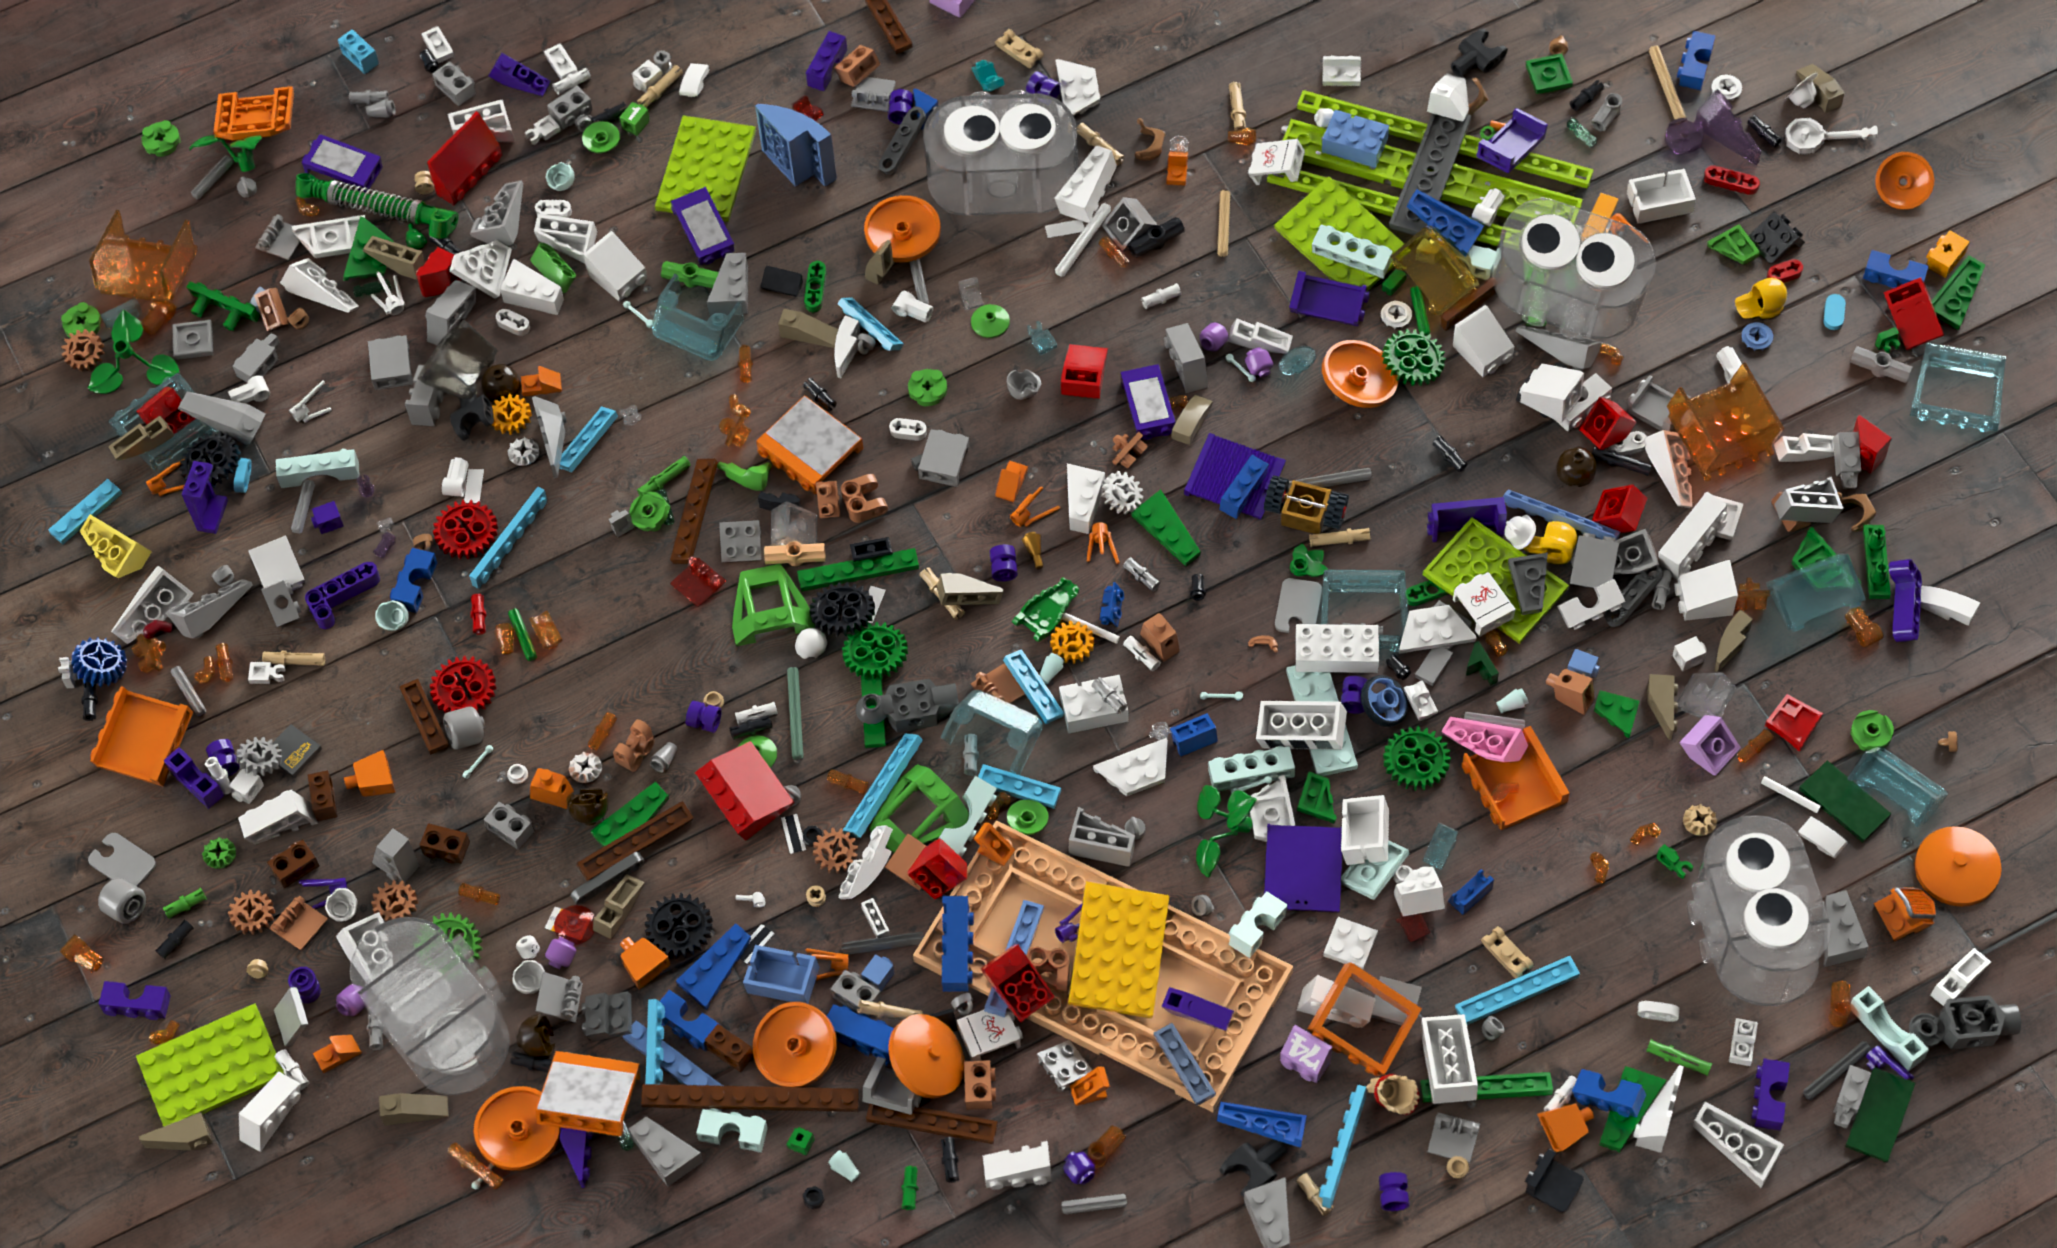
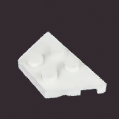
(1078, 86)
(328, 237)
(1434, 629)
(1137, 768)
(1271, 808)

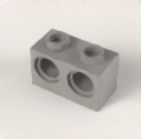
(454, 83)
(569, 107)
(505, 828)
(852, 996)

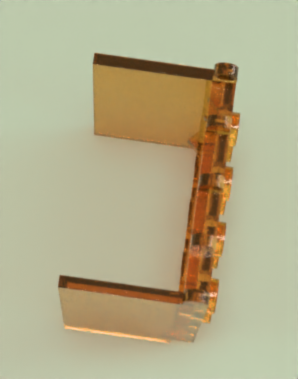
(141, 266)
(1726, 423)

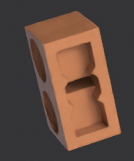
(857, 65)
(976, 1085)

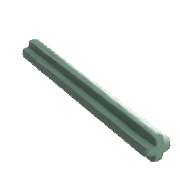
(795, 713)

